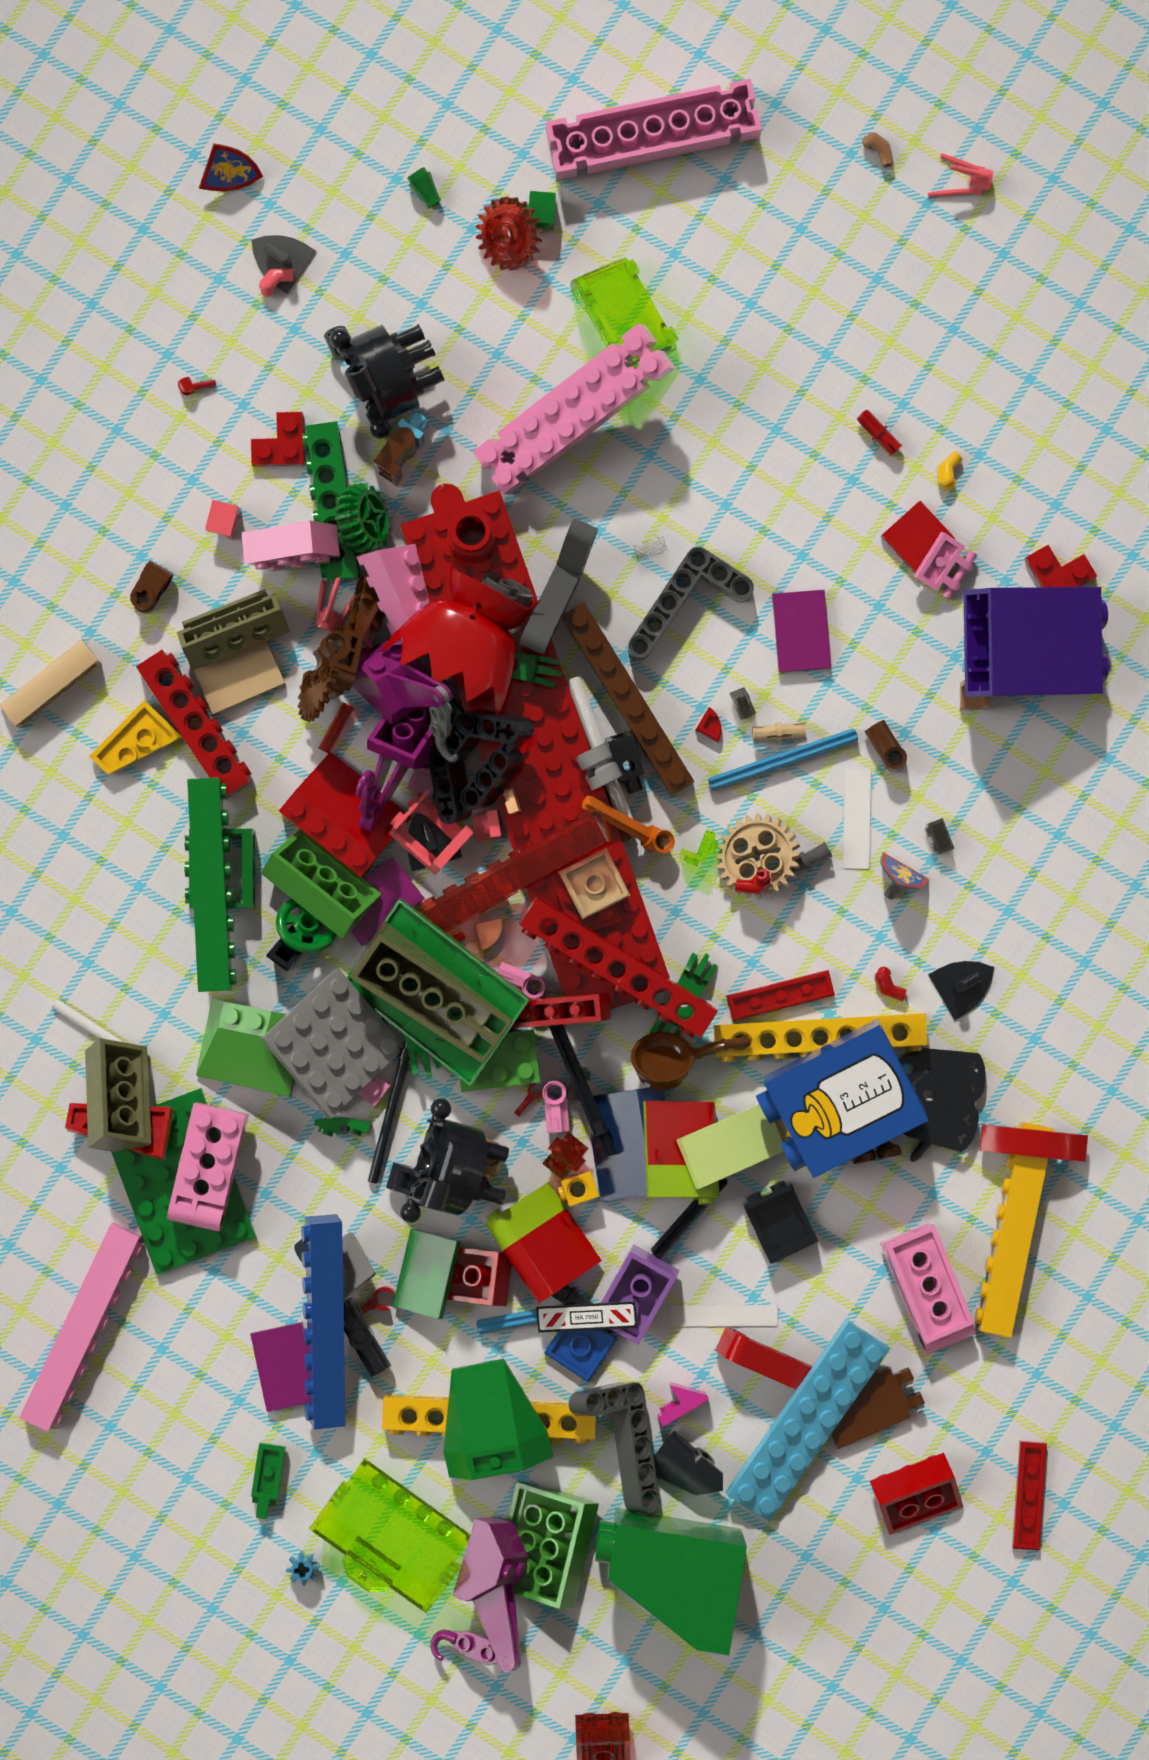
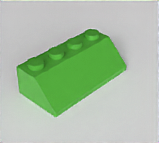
(320, 883)

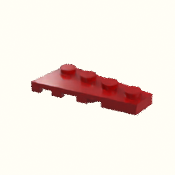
(160, 1128)

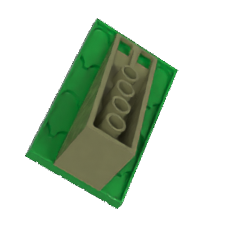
(436, 991)

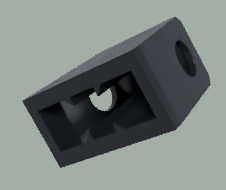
(623, 749)

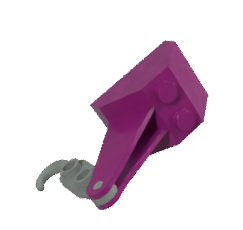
(402, 689)

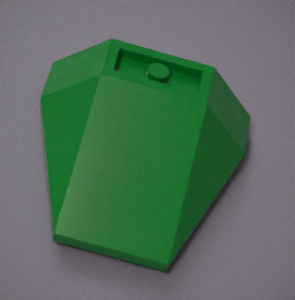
(491, 1424)

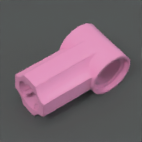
(521, 979)
(556, 1109)

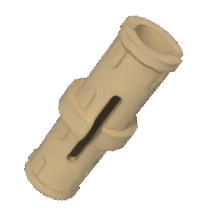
(778, 732)

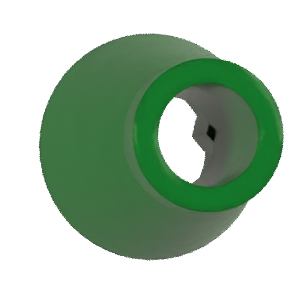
(424, 186)

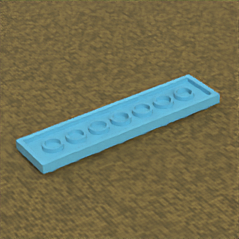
(807, 1420)

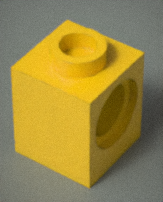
(590, 1188)

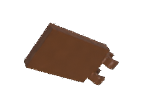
(877, 1407)

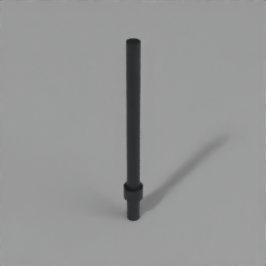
(389, 1114)

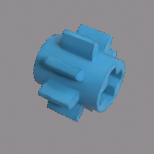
(297, 1573)

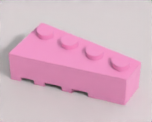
(397, 581)

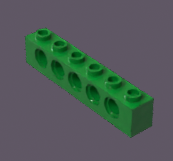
(329, 435)

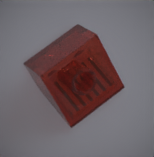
(602, 1736)

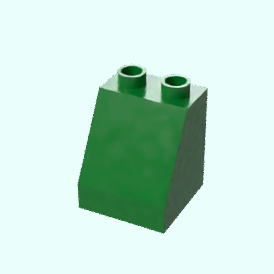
(677, 1572)

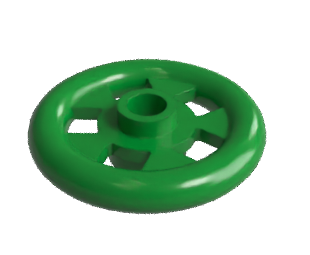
(294, 940)

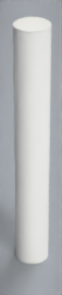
(82, 1021)

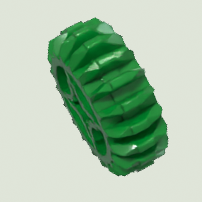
(362, 518)

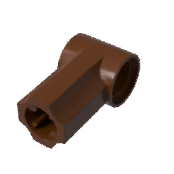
(885, 744)

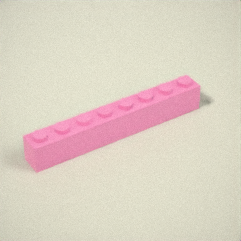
(81, 1326)

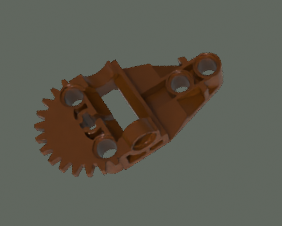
(340, 656)

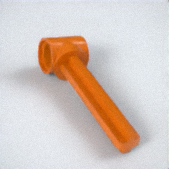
(645, 834)

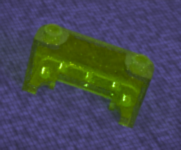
(618, 302)

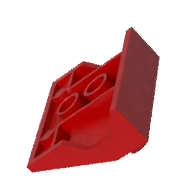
(329, 813)

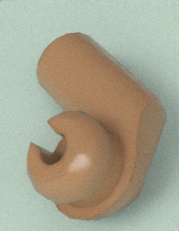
(881, 145)

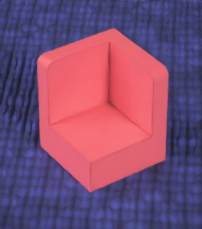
(223, 519)

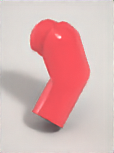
(272, 278)

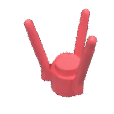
(978, 177)
(326, 617)

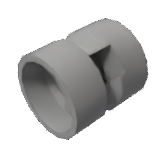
(598, 766)

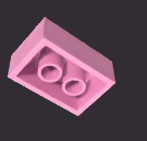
(290, 545)

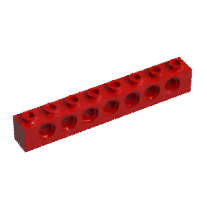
(702, 1011)

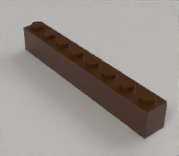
(627, 699)

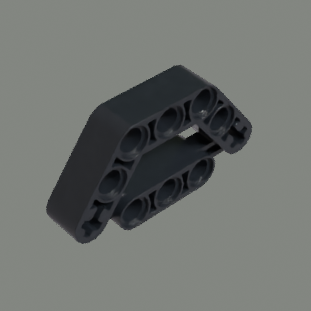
(452, 791)

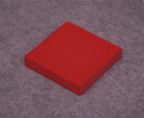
(914, 535)

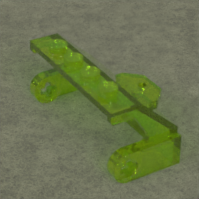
(391, 1537)

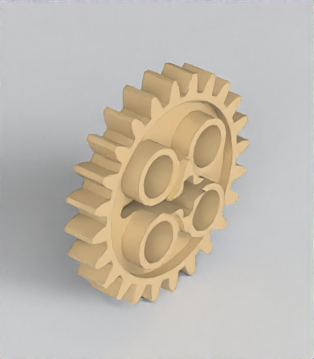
(753, 834)

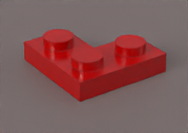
(286, 448)
(1051, 574)

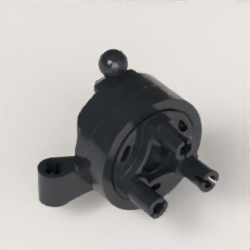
(383, 370)
(447, 1168)

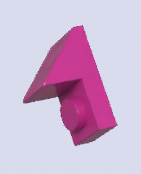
(688, 1400)

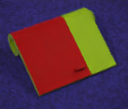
(665, 1166)
(542, 1242)

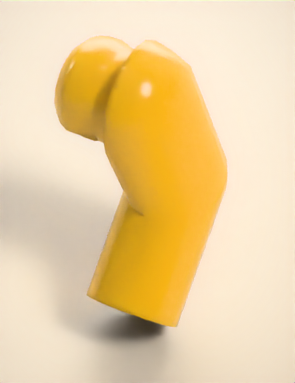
(945, 471)

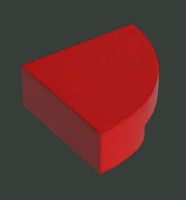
(710, 725)

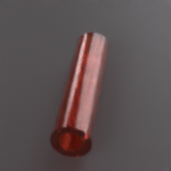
(336, 728)

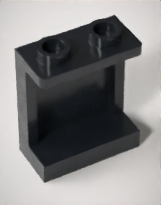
(779, 1221)

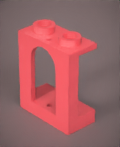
(427, 808)

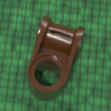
(153, 582)

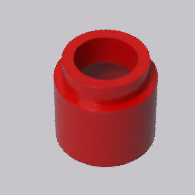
(477, 551)

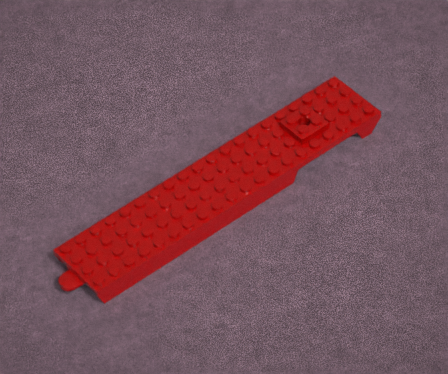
(550, 779)

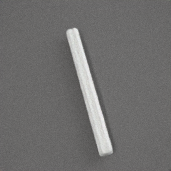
(595, 739)

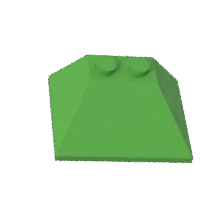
(235, 1051)

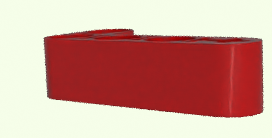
(761, 1358)

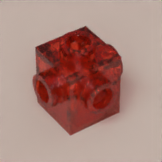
(565, 1155)

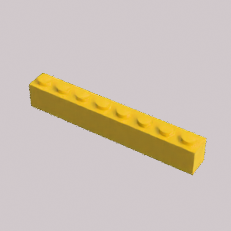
(1011, 1241)

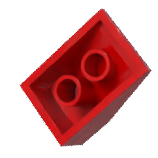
(481, 1277)

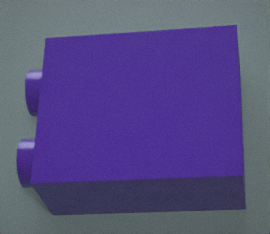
(1034, 641)

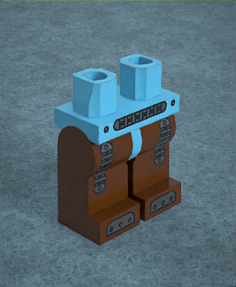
(401, 447)

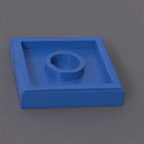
(581, 1350)

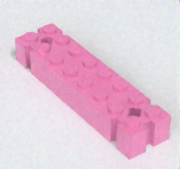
(653, 129)
(574, 409)

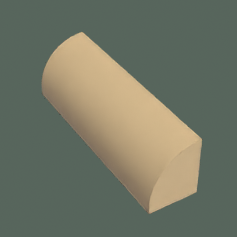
(50, 684)

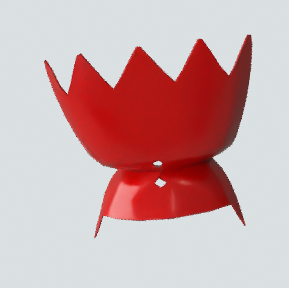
(460, 644)

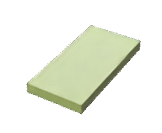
(729, 1146)

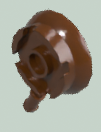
(666, 1058)

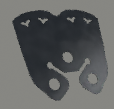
(953, 1099)

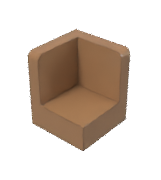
(973, 703)

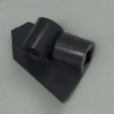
(687, 1466)

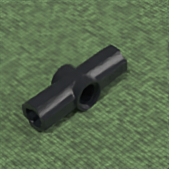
(369, 1352)

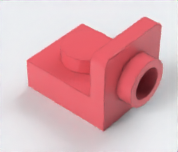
(486, 826)

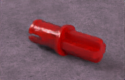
(879, 432)

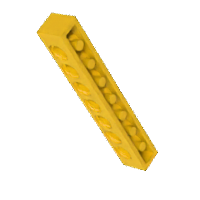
(913, 1024)
(556, 1411)

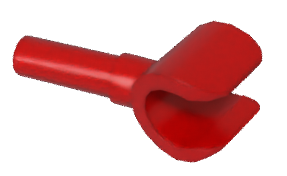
(187, 387)
(528, 1099)

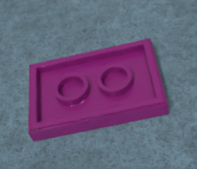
(801, 631)
(392, 884)
(281, 1365)

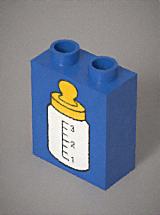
(842, 1100)

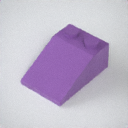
(646, 1282)

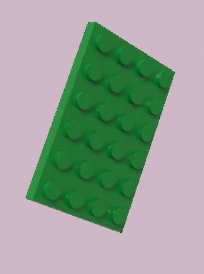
(150, 1188)

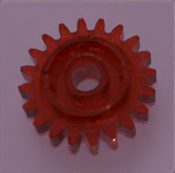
(508, 251)

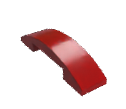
(1033, 1143)

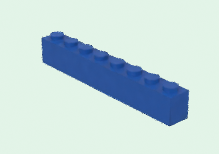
(324, 1321)

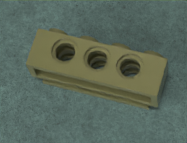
(232, 628)

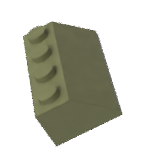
(117, 1096)

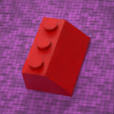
(916, 1493)

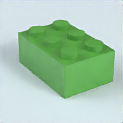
(510, 1064)

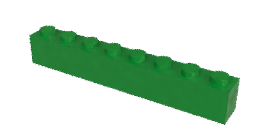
(210, 884)

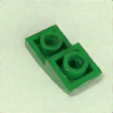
(335, 1125)

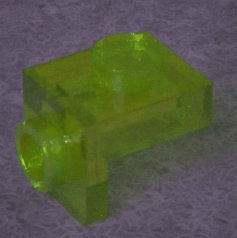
(706, 847)

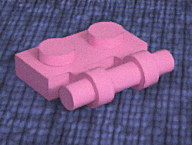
(940, 560)

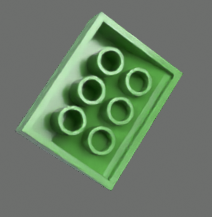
(556, 1539)

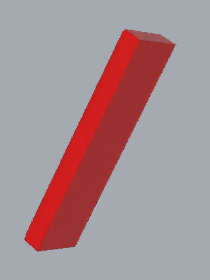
(780, 995)
(1029, 1495)

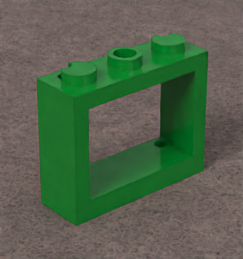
(248, 869)

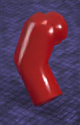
(756, 884)
(886, 986)

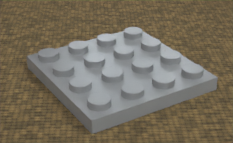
(332, 1043)

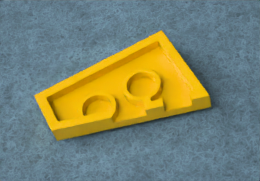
(134, 739)

